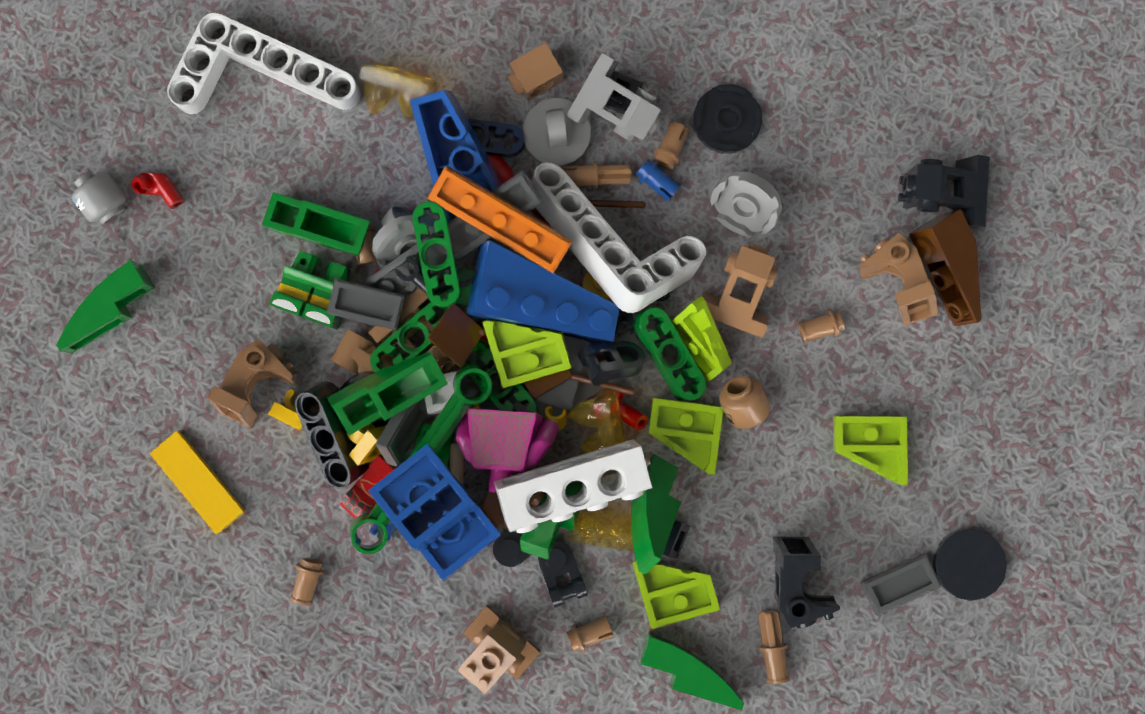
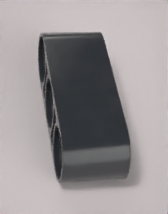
(328, 436)

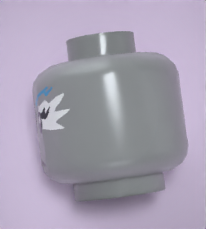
(98, 197)

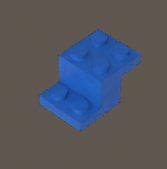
(434, 512)

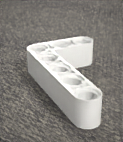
(261, 59)
(675, 262)

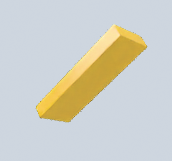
(197, 482)

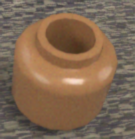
(744, 402)

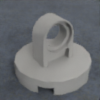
(553, 135)
(747, 202)
(396, 235)

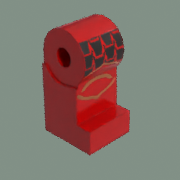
(358, 499)

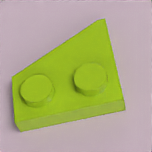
(702, 338)
(525, 351)
(688, 430)
(874, 443)
(675, 594)

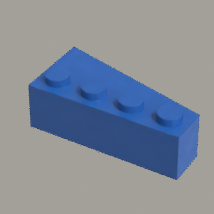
(451, 141)
(526, 294)

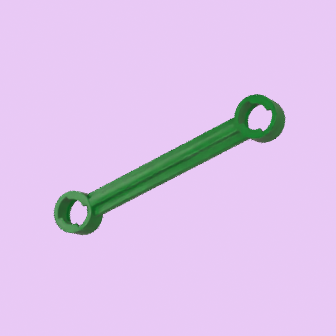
(436, 438)

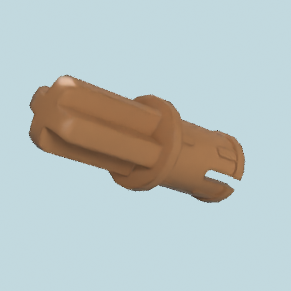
(596, 175)
(773, 647)

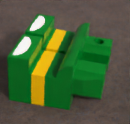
(307, 294)

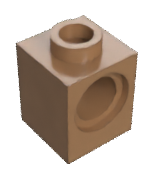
(535, 72)

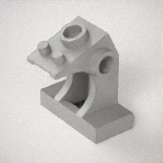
(641, 115)

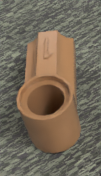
(355, 353)

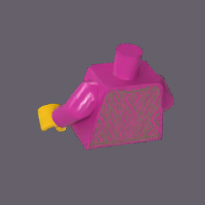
(507, 440)

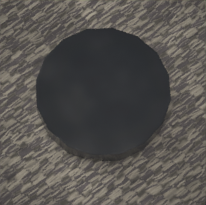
(723, 129)
(970, 564)

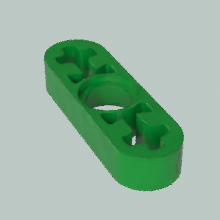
(423, 229)
(400, 336)
(676, 380)
(522, 396)

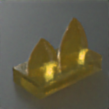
(383, 79)
(601, 414)
(603, 529)

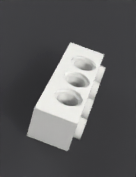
(588, 468)

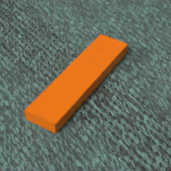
(499, 219)

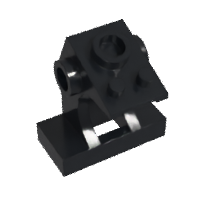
(927, 187)
(792, 562)

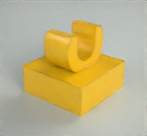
(287, 411)
(366, 447)

